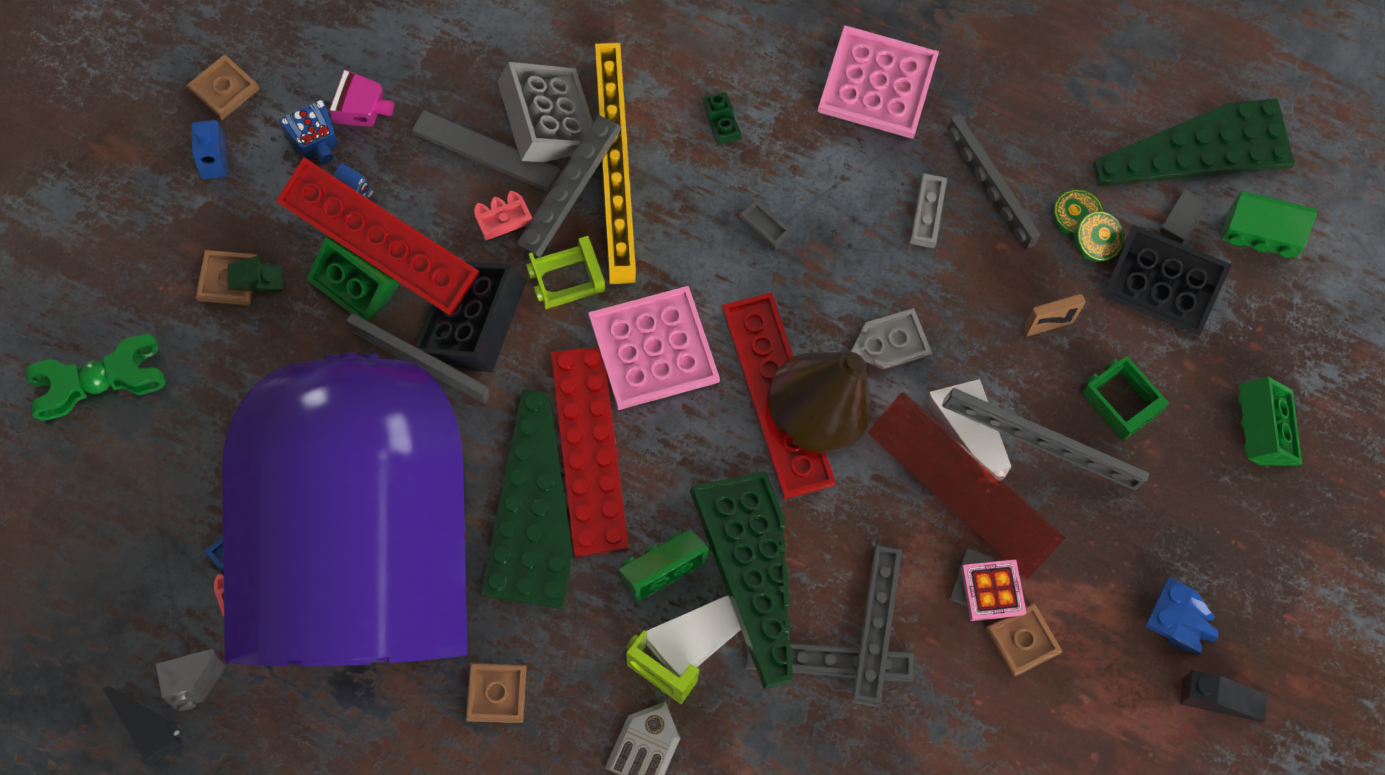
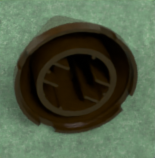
(821, 400)

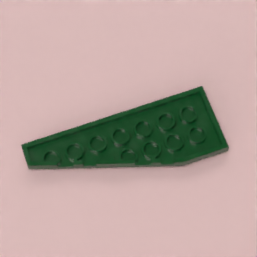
(1219, 142)
(531, 533)
(749, 549)

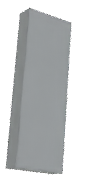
(928, 210)

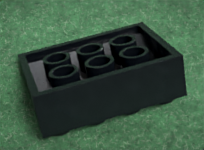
(1166, 280)
(480, 322)

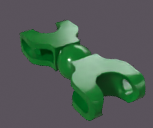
(70, 383)

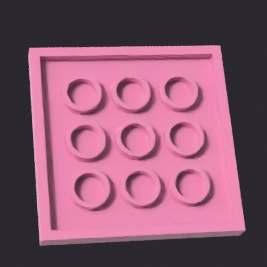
(878, 82)
(653, 347)

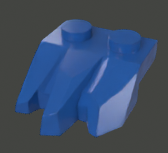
(1182, 617)

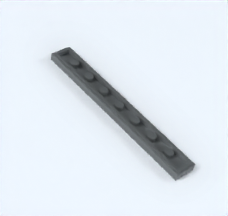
(1045, 439)

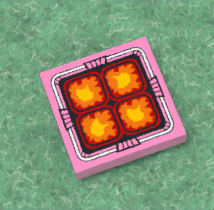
(993, 590)

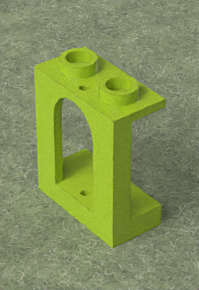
(544, 264)
(658, 675)

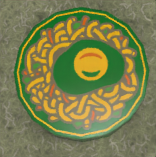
(1072, 207)
(1099, 236)

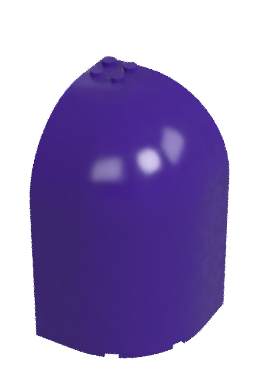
(344, 517)

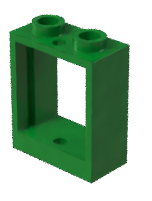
(1142, 386)

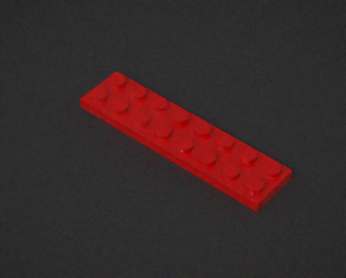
(377, 236)
(761, 351)
(589, 452)

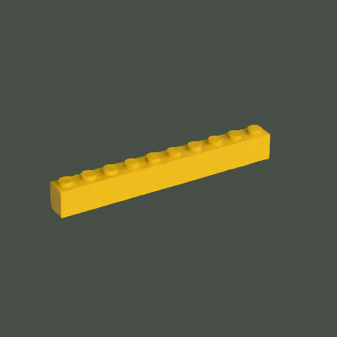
(615, 167)

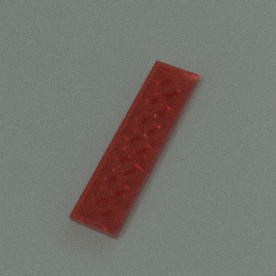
(966, 485)

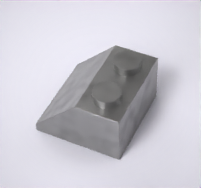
(189, 678)

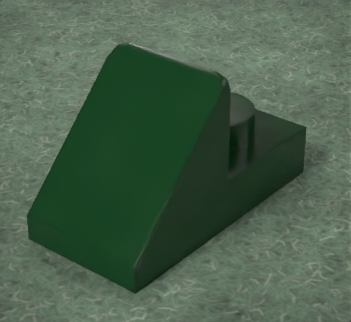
(255, 277)

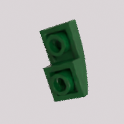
(721, 118)

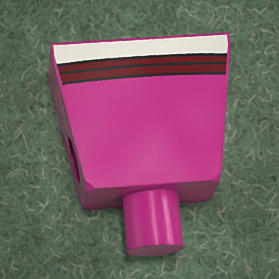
(358, 101)

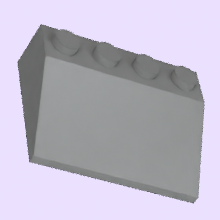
(544, 110)

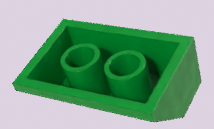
(1268, 224)
(351, 280)
(1269, 423)
(663, 565)

